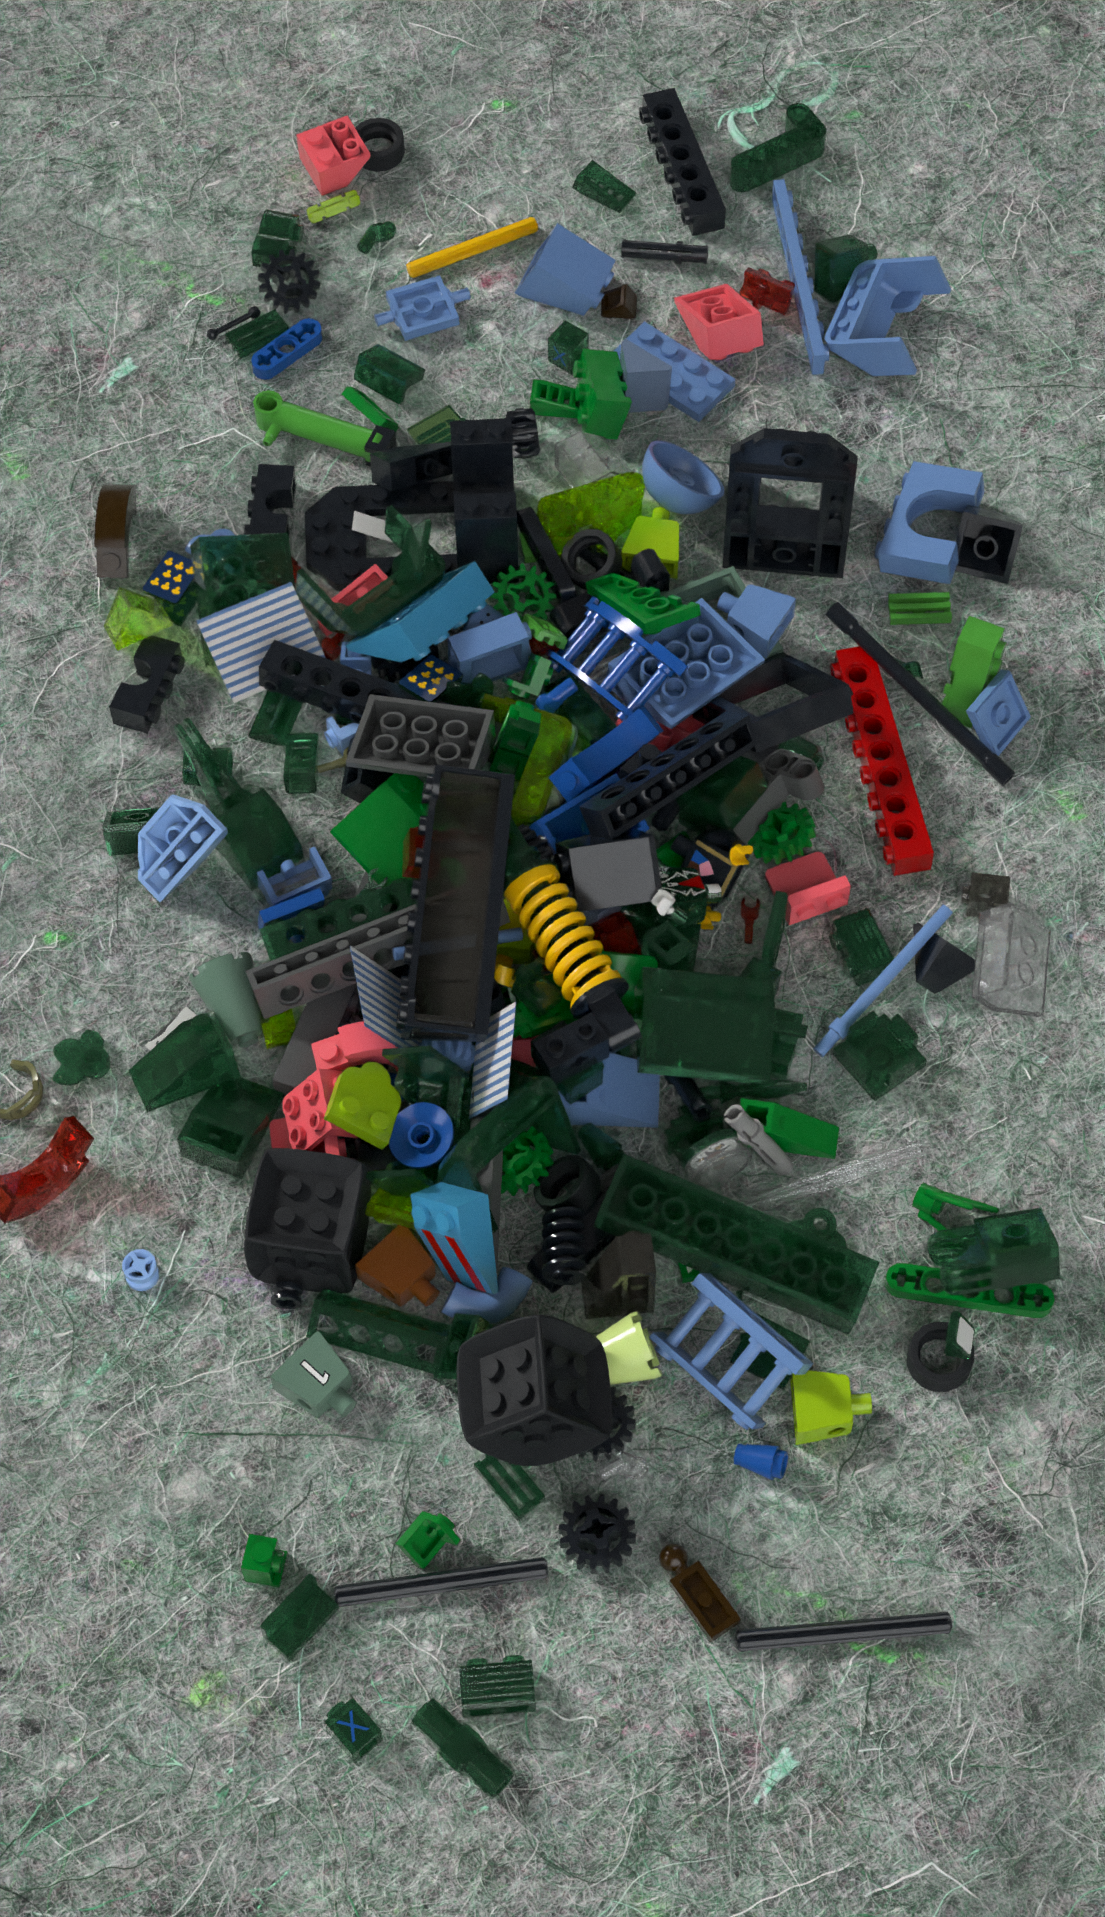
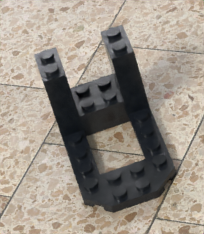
(478, 496)
(786, 537)

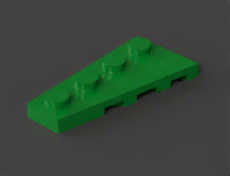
(641, 605)

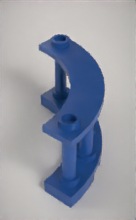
(603, 615)

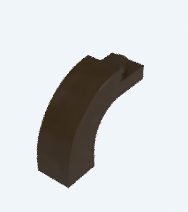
(112, 525)

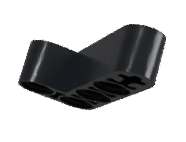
(645, 569)

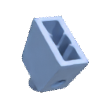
(758, 616)

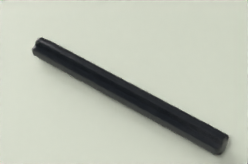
(441, 1582)
(843, 1631)

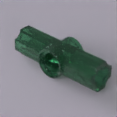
(462, 1748)

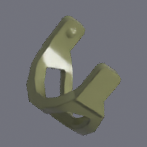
(14, 1111)

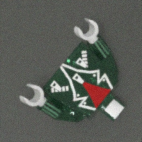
(682, 897)

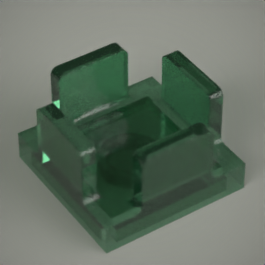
(880, 1053)

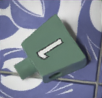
(315, 1379)

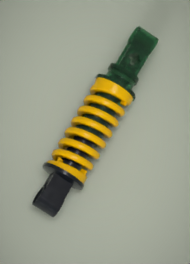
(561, 937)

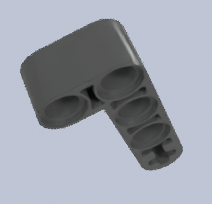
(785, 775)

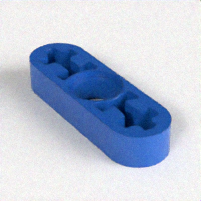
(283, 360)

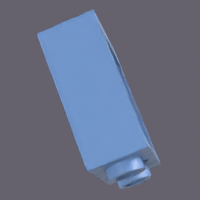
(491, 648)

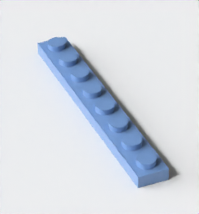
(797, 267)

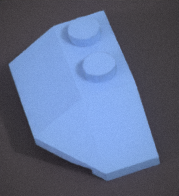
(176, 844)

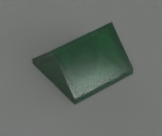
(122, 829)

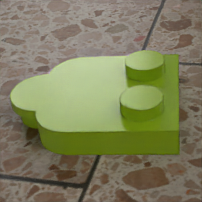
(365, 1103)

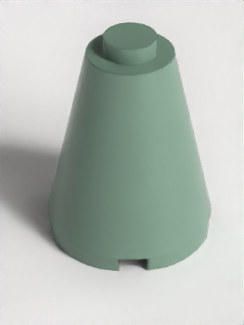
(228, 992)

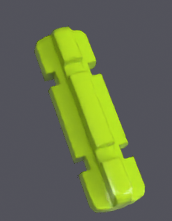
(333, 206)

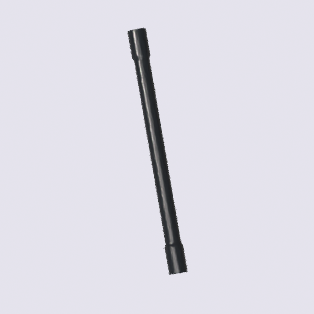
(990, 761)

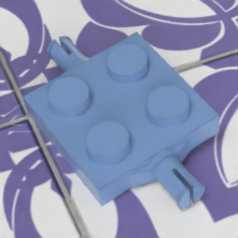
(422, 307)

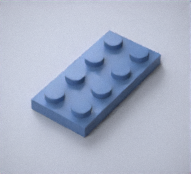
(694, 381)

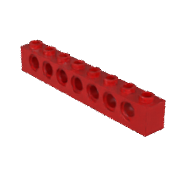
(903, 855)

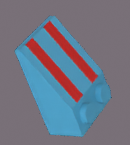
(457, 1234)

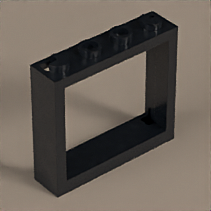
(827, 700)

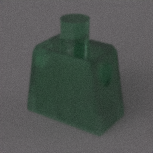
(836, 262)

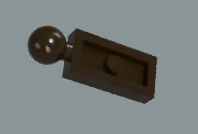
(698, 1593)

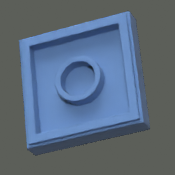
(998, 712)

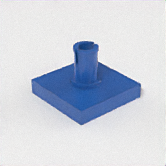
(290, 909)

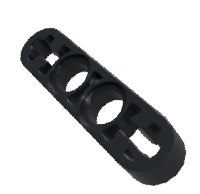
(545, 554)

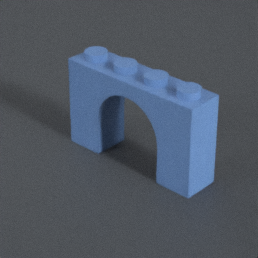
(923, 490)

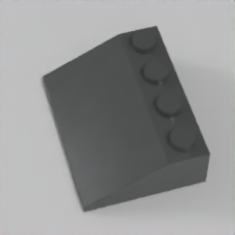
(416, 735)

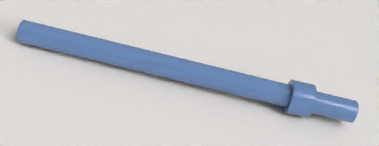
(839, 1027)

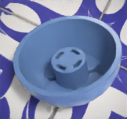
(679, 479)

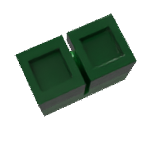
(516, 739)

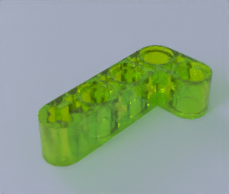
(575, 507)

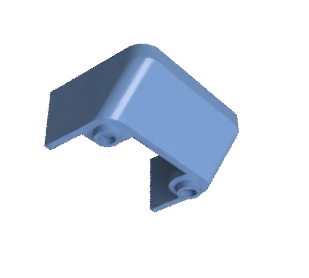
(868, 308)

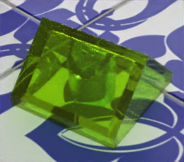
(134, 618)

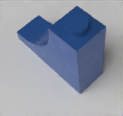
(605, 755)

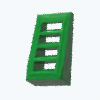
(546, 406)

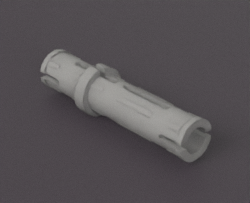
(752, 1133)

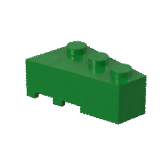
(600, 393)

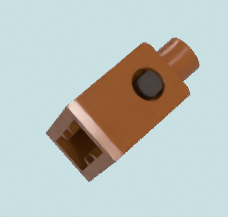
(399, 1269)

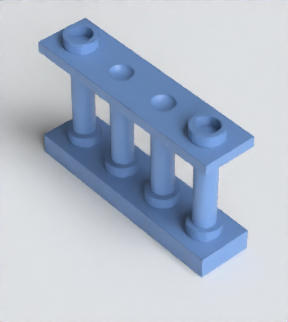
(762, 1338)

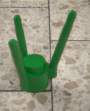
(932, 1200)

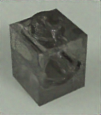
(992, 885)

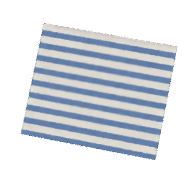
(245, 632)
(379, 999)
(493, 1062)

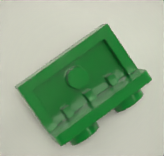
(535, 676)

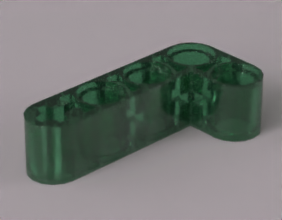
(799, 145)

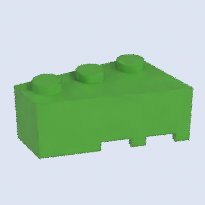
(973, 665)

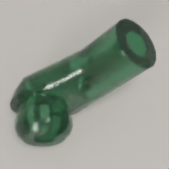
(376, 234)

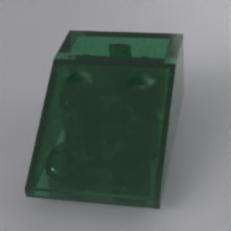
(229, 1125)

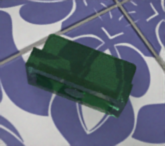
(298, 1618)

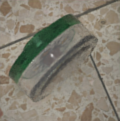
(715, 1158)

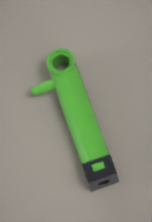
(277, 415)

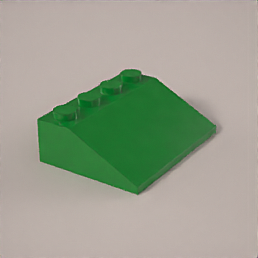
(380, 824)

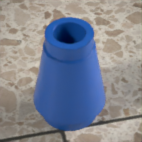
(762, 1459)

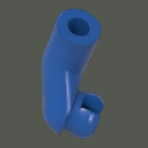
(553, 700)

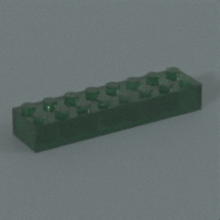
(738, 1244)

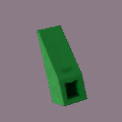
(794, 1130)

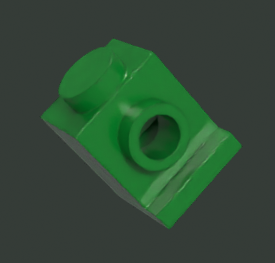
(263, 1561)

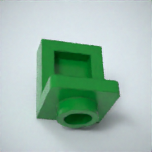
(427, 1537)

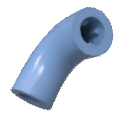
(493, 1307)

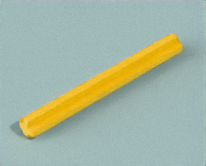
(472, 247)

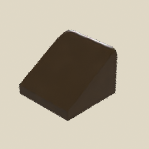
(619, 303)

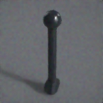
(253, 313)

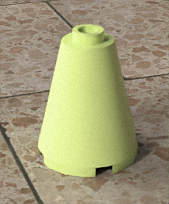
(629, 1351)

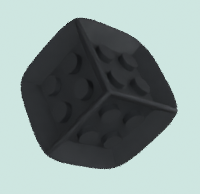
(307, 1219)
(534, 1391)

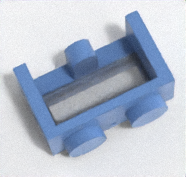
(296, 879)

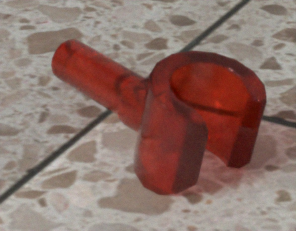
(330, 646)
(749, 915)

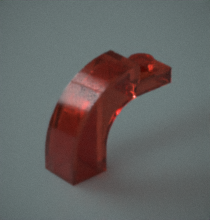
(48, 1175)

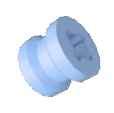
(138, 1262)

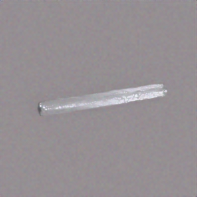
(834, 1176)

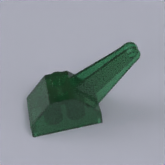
(256, 826)

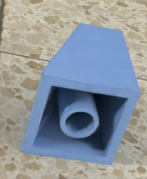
(567, 273)

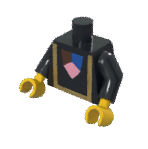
(718, 858)

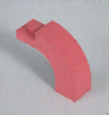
(351, 1048)

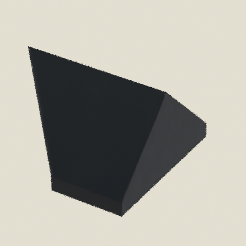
(940, 963)

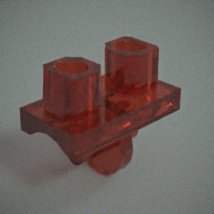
(767, 291)

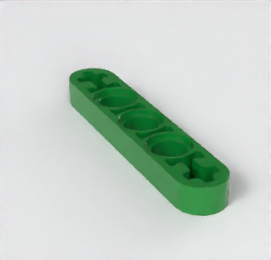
(983, 1301)

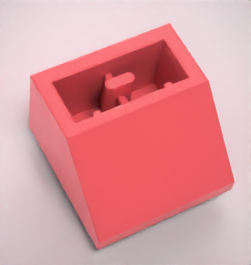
(332, 154)

